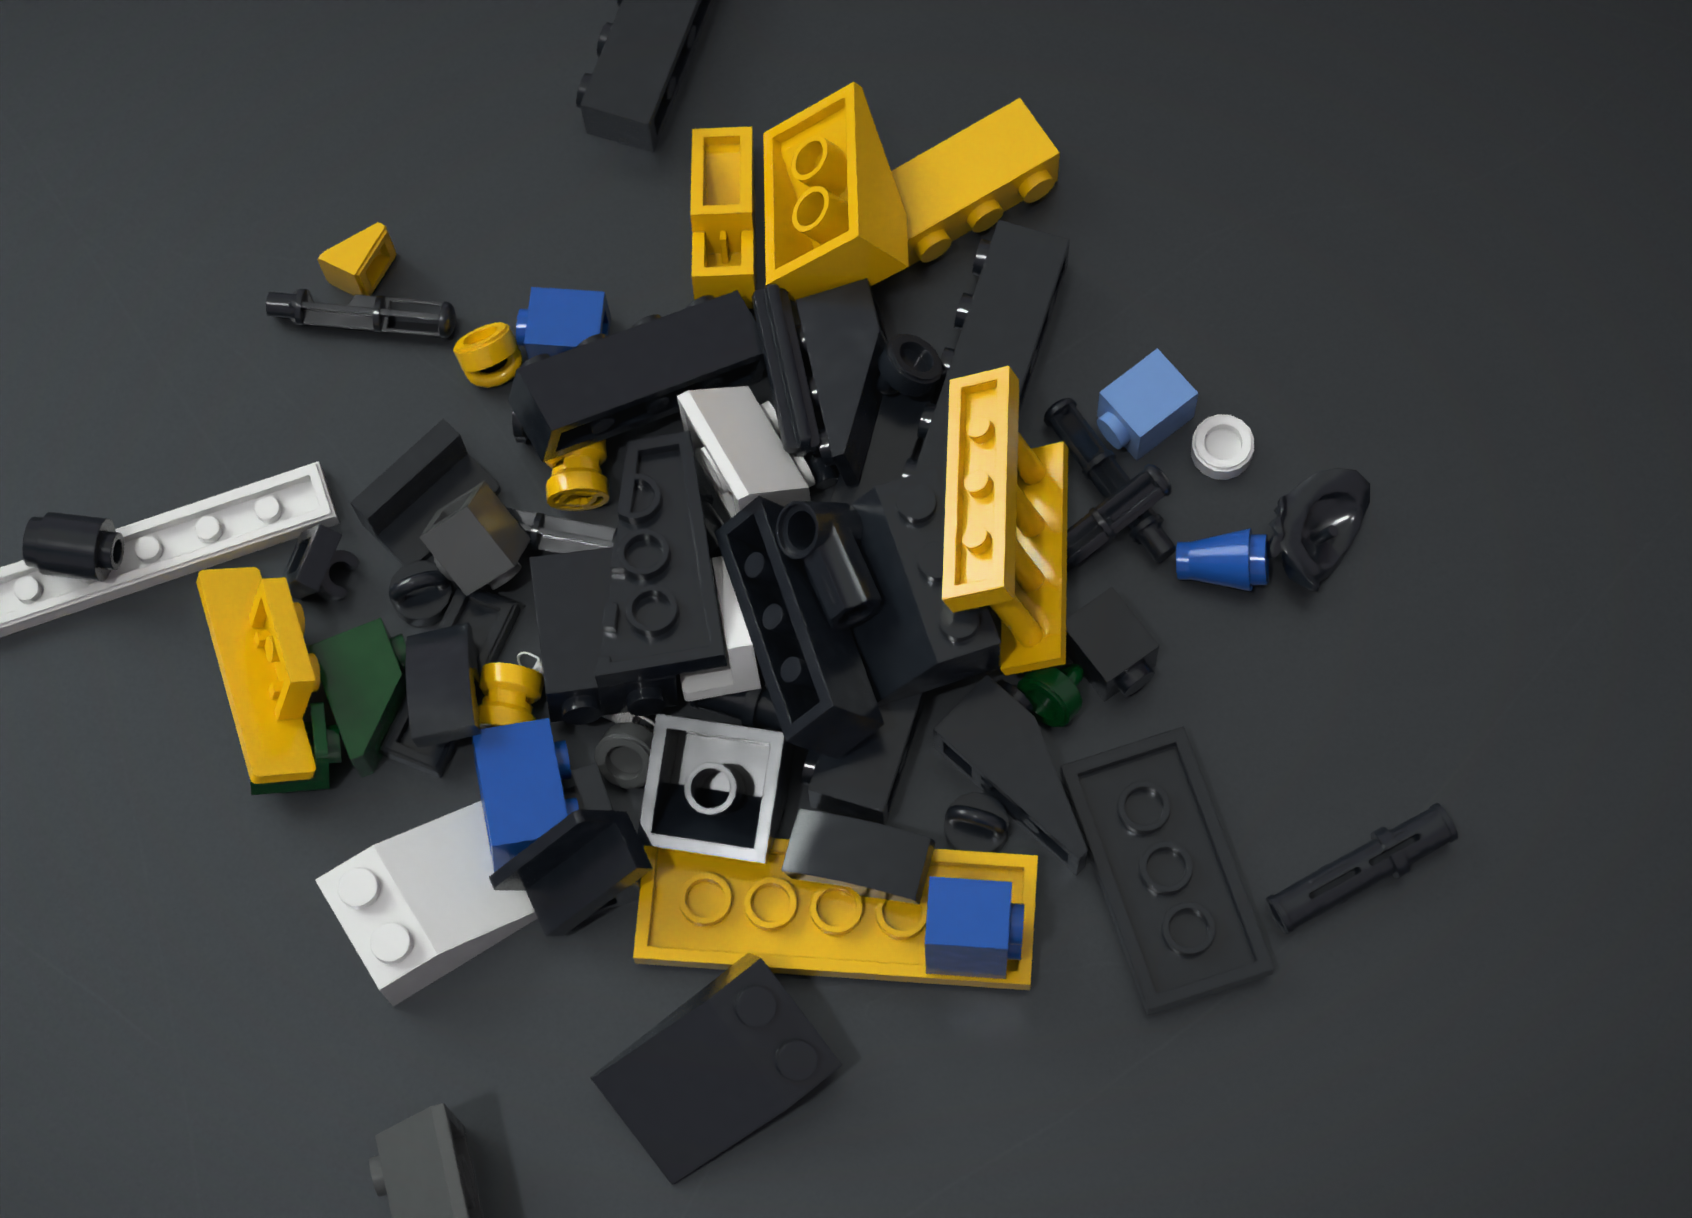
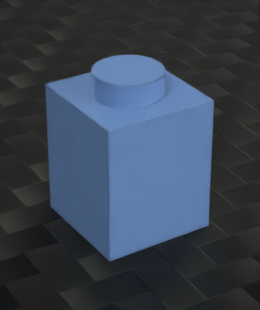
(1145, 405)

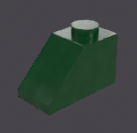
(364, 687)

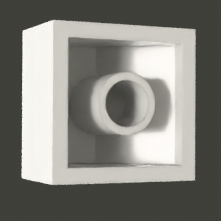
(741, 448)

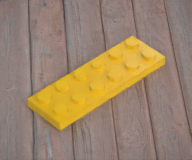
(719, 909)

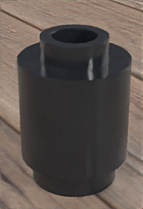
(73, 546)

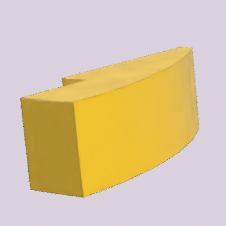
(723, 212)

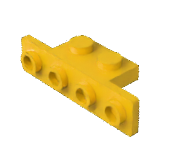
(263, 669)

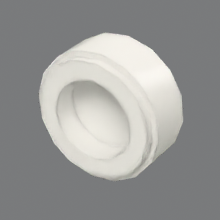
(1222, 447)

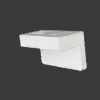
(741, 669)

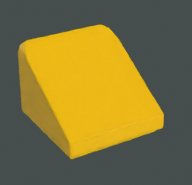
(359, 261)

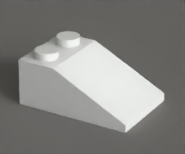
(424, 902)

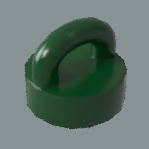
(1053, 693)

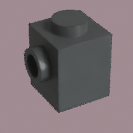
(476, 540)

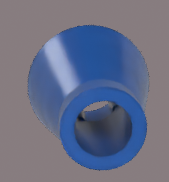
(1225, 560)

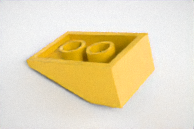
(830, 199)

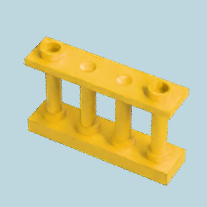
(1005, 522)

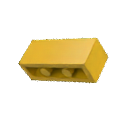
(974, 179)

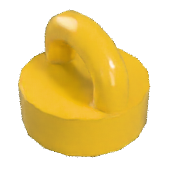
(486, 348)

